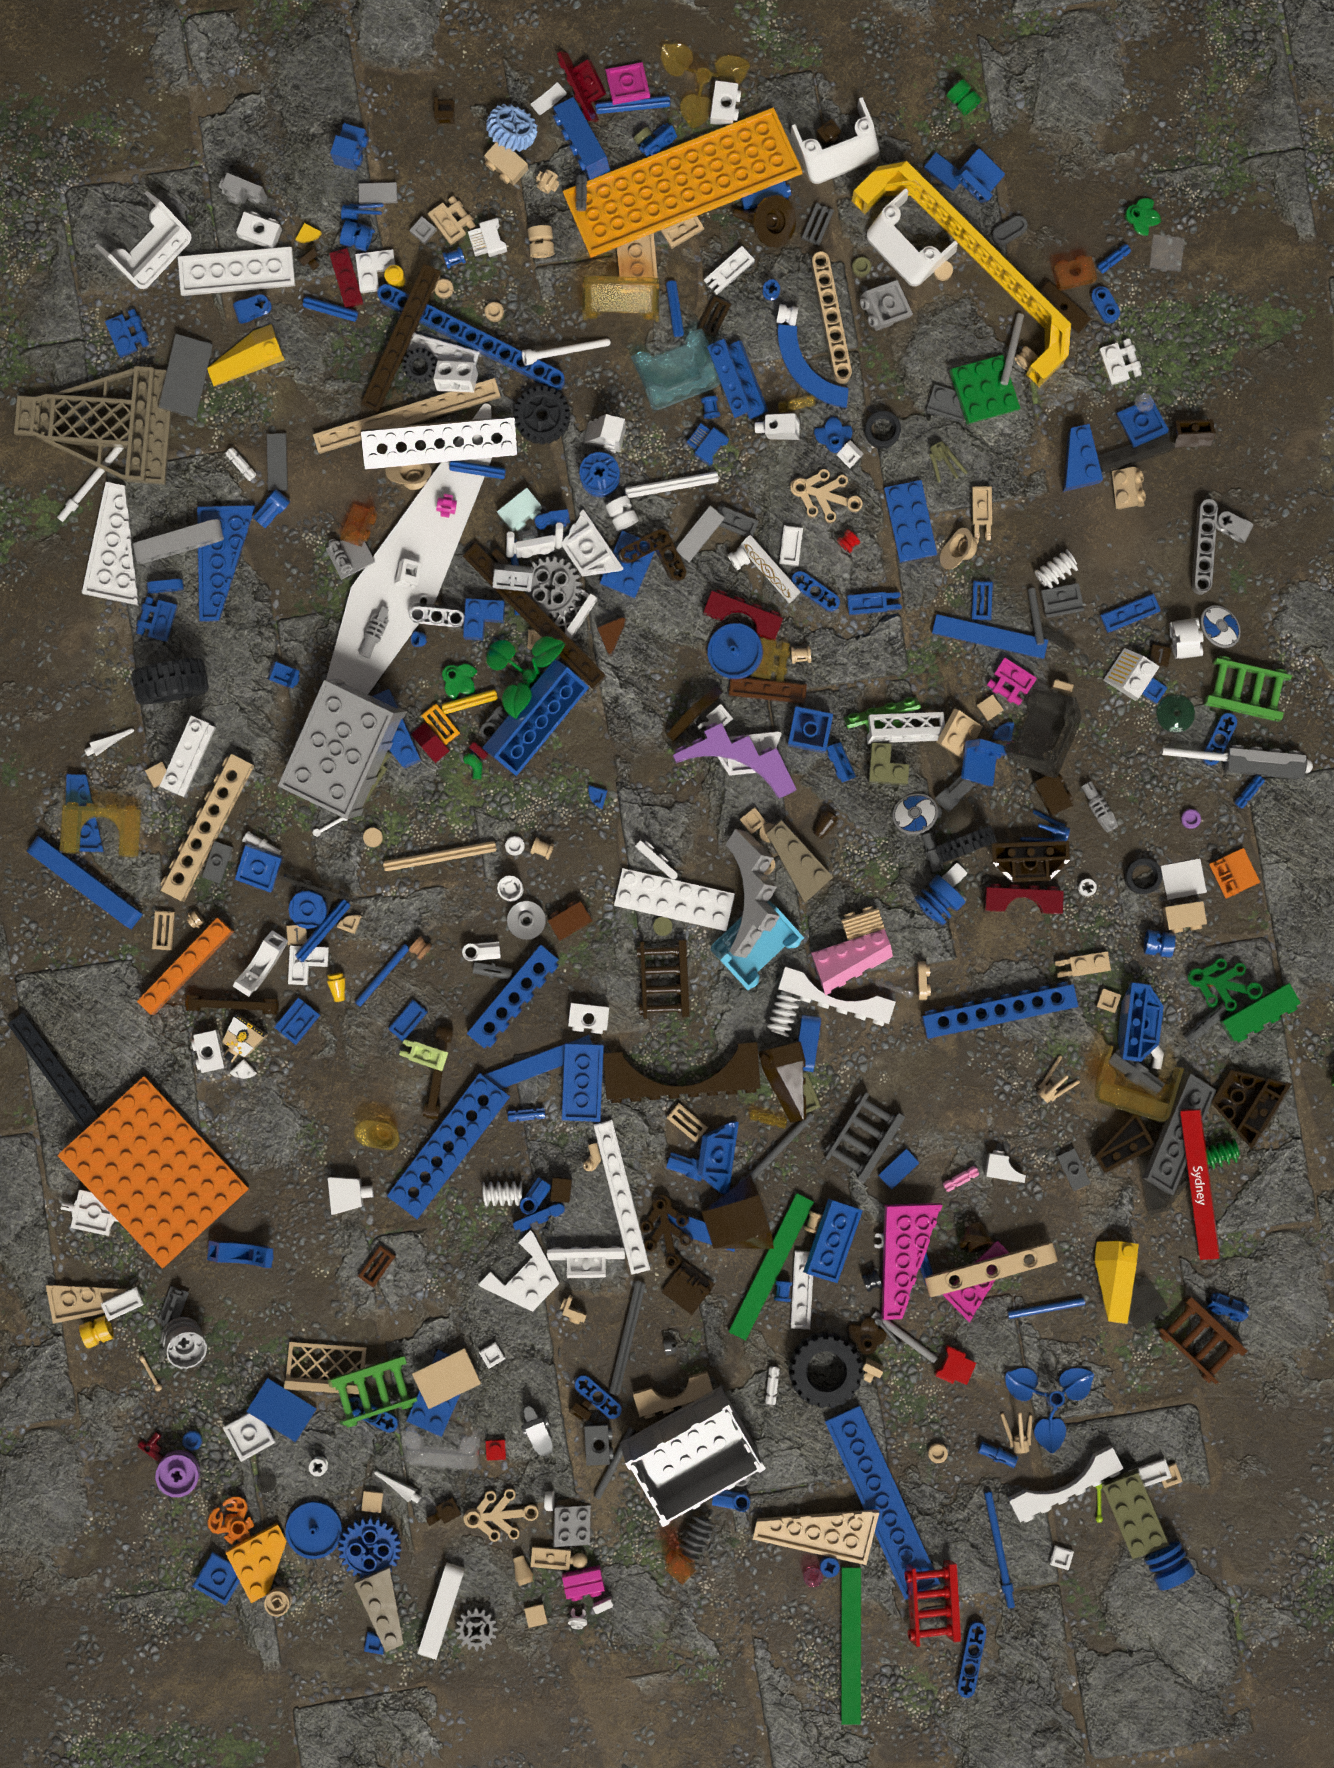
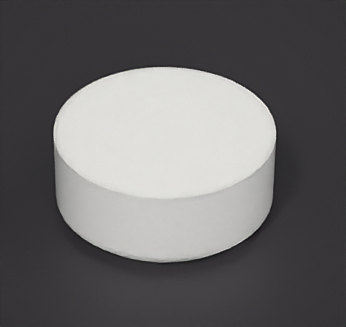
(514, 846)
(549, 1501)

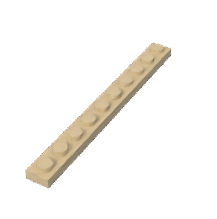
(407, 415)

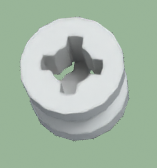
(739, 558)

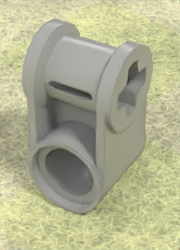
(1236, 527)

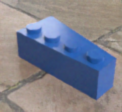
(581, 139)

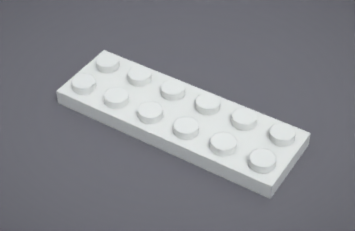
(236, 271)
(674, 899)

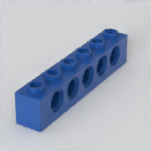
(478, 1031)

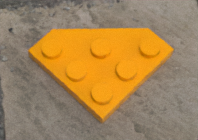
(257, 1561)

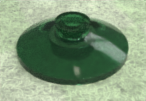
(1166, 715)

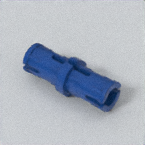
(997, 1454)

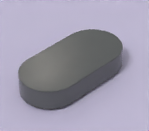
(1009, 230)

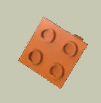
(1234, 873)

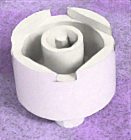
(1186, 638)

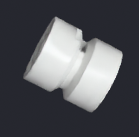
(621, 512)
(510, 888)

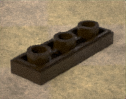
(1073, 313)

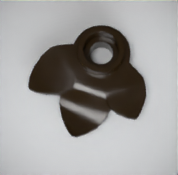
(867, 1332)

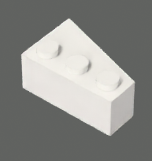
(606, 433)

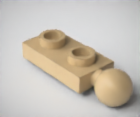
(556, 1558)

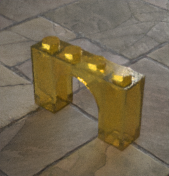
(125, 819)

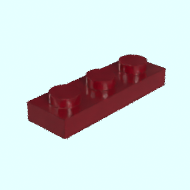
(346, 278)

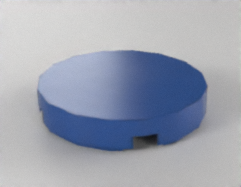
(308, 909)

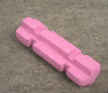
(961, 1178)

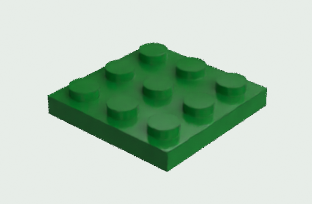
(981, 390)

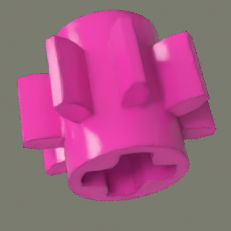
(446, 505)

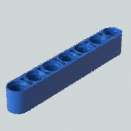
(84, 882)

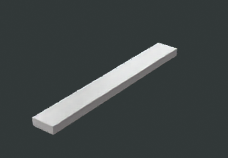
(621, 1197)

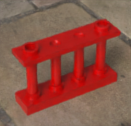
(950, 1610)

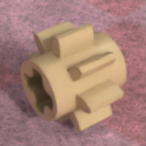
(547, 181)

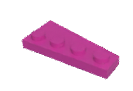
(970, 1298)

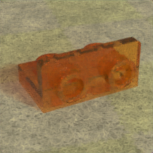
(358, 524)

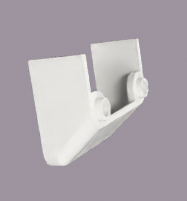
(842, 157)
(155, 250)
(898, 251)

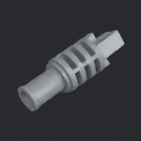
(374, 632)
(1100, 808)

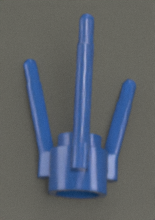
(352, 211)
(1059, 831)

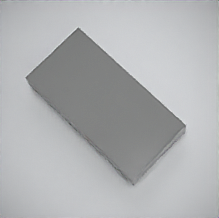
(378, 193)

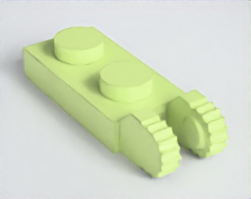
(425, 1055)

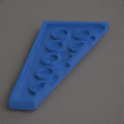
(219, 560)

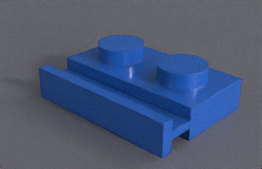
(297, 1021)

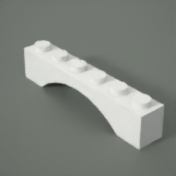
(875, 1008)
(1101, 1465)

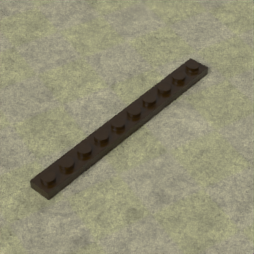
(537, 619)

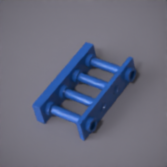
(737, 379)

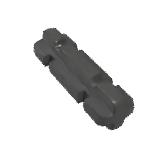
(581, 193)

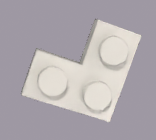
(369, 264)
(299, 970)

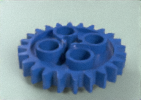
(357, 1559)

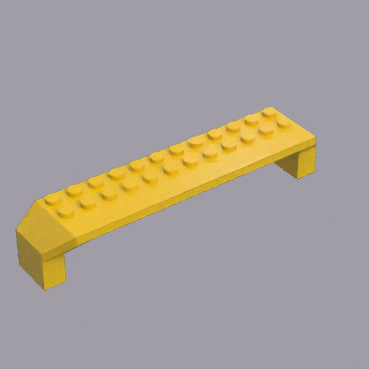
(894, 178)

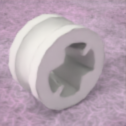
(1089, 882)

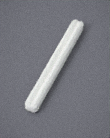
(672, 484)

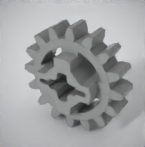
(471, 1623)

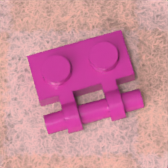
(1014, 676)

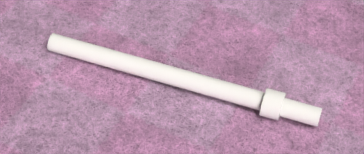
(71, 504)

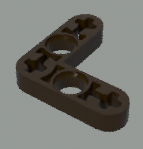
(660, 548)
(693, 712)

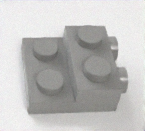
(239, 190)
(885, 305)

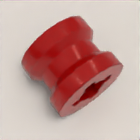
(848, 541)

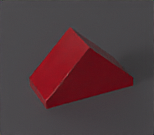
(430, 742)

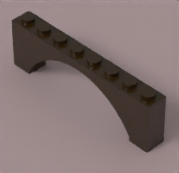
(738, 1074)

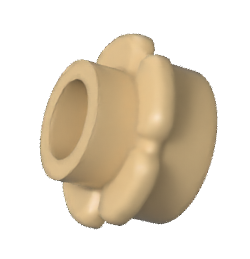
(195, 919)

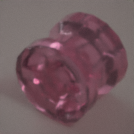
(811, 1572)

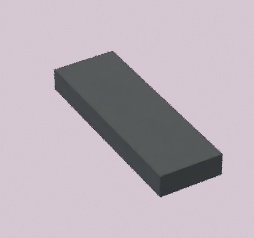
(277, 462)

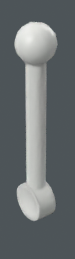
(317, 832)

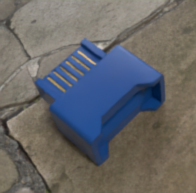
(706, 443)

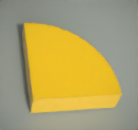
(307, 234)

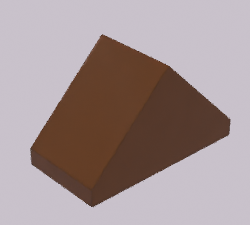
(610, 634)

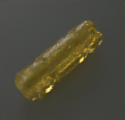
(797, 403)
(768, 1119)

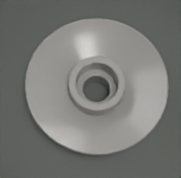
(518, 913)

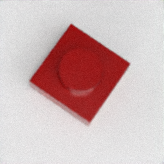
(496, 1449)

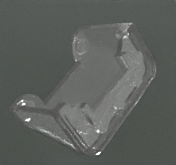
(417, 1453)

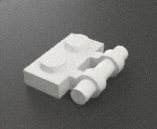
(1114, 363)

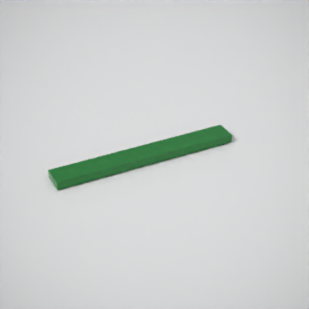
(771, 1266)
(850, 1645)

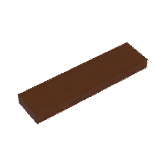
(768, 690)

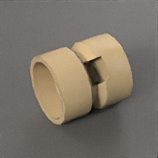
(541, 245)
(278, 1601)

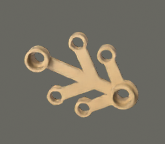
(823, 494)
(498, 1515)

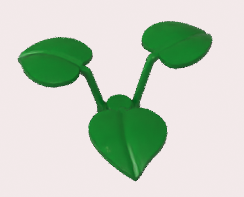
(500, 653)

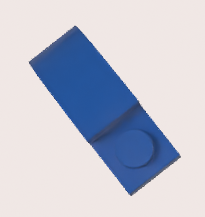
(240, 1253)

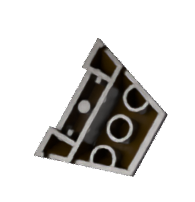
(1249, 1103)
(738, 1219)

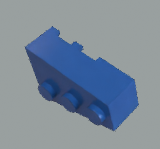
(1082, 461)

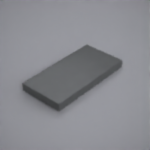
(185, 376)

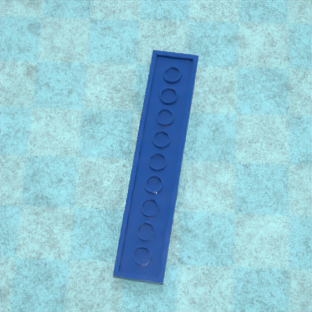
(878, 1491)

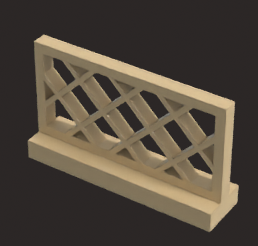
(319, 1385)

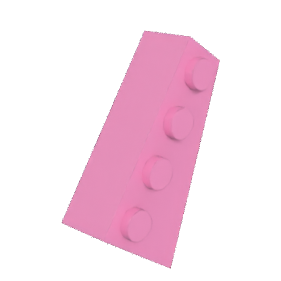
(850, 959)

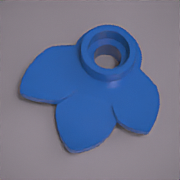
(833, 432)

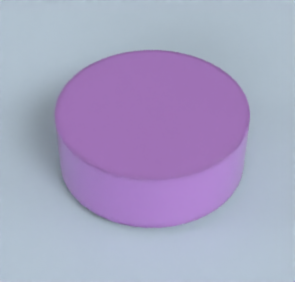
(1190, 819)

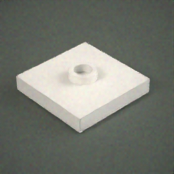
(248, 1436)

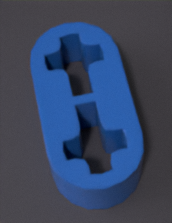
(165, 586)

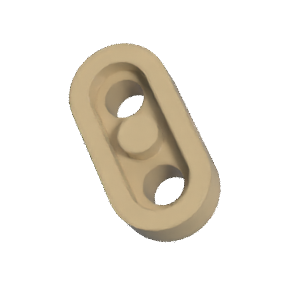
(923, 972)

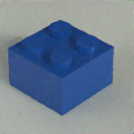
(810, 730)

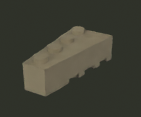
(800, 864)

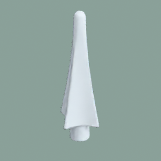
(100, 745)
(405, 1491)

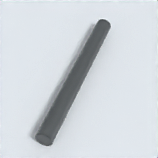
(612, 1467)

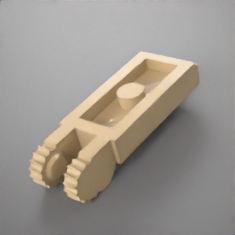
(982, 510)
(1085, 964)

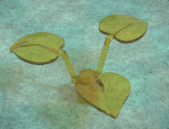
(696, 108)

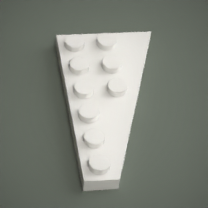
(111, 558)

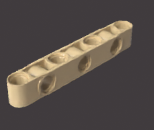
(1005, 1266)

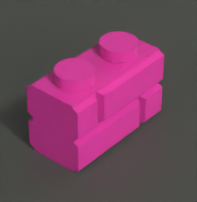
(583, 1582)

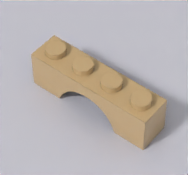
(649, 1401)

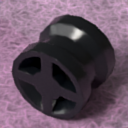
(871, 1280)

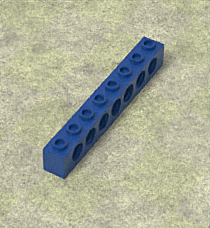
(1067, 1001)

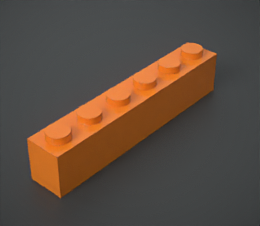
(185, 966)

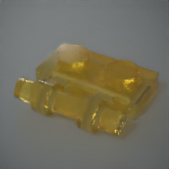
(766, 666)

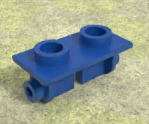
(664, 136)
(1236, 1311)

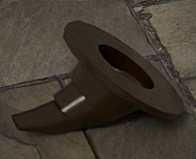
(772, 220)

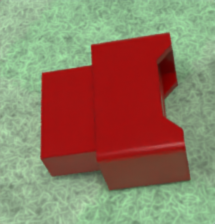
(955, 1366)

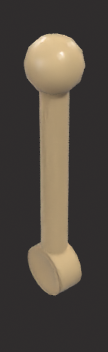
(158, 1387)

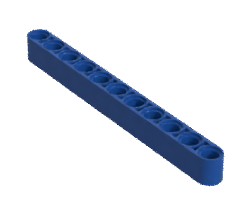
(478, 343)

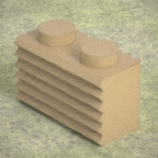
(862, 924)

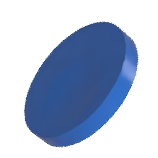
(735, 651)
(314, 1530)

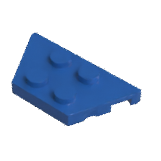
(718, 1156)

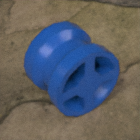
(828, 1562)

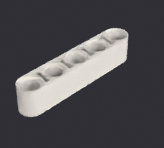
(441, 1611)

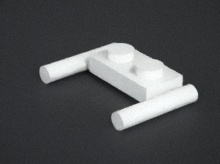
(534, 546)

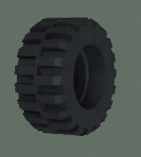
(170, 681)
(844, 1388)

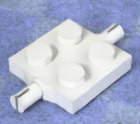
(89, 1214)

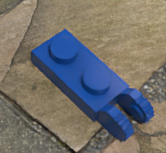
(871, 603)
(540, 1216)

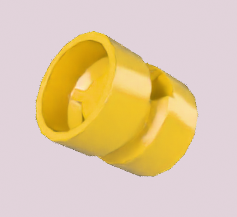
(98, 1331)

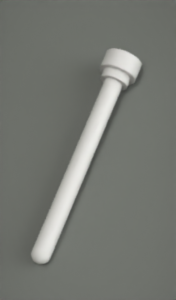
(530, 356)

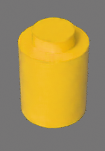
(395, 276)

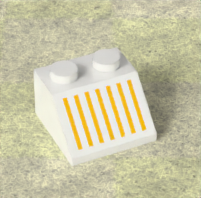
(1131, 673)

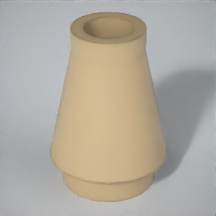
(522, 1571)

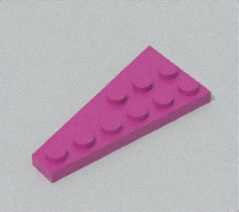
(905, 1245)

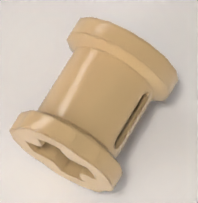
(801, 654)
(542, 848)
(814, 1221)

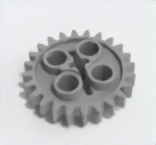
(568, 589)

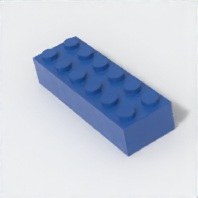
(550, 702)

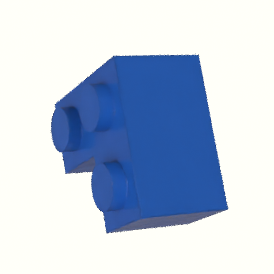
(349, 146)
(479, 612)

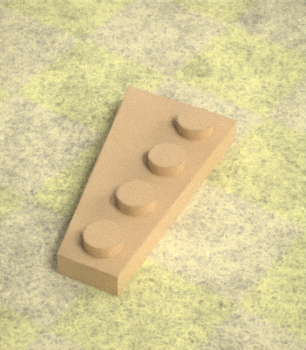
(78, 1301)

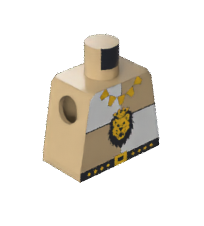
(242, 1038)

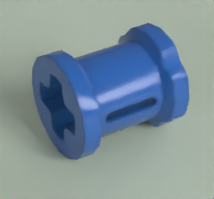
(454, 257)
(771, 296)
(710, 407)
(783, 1291)

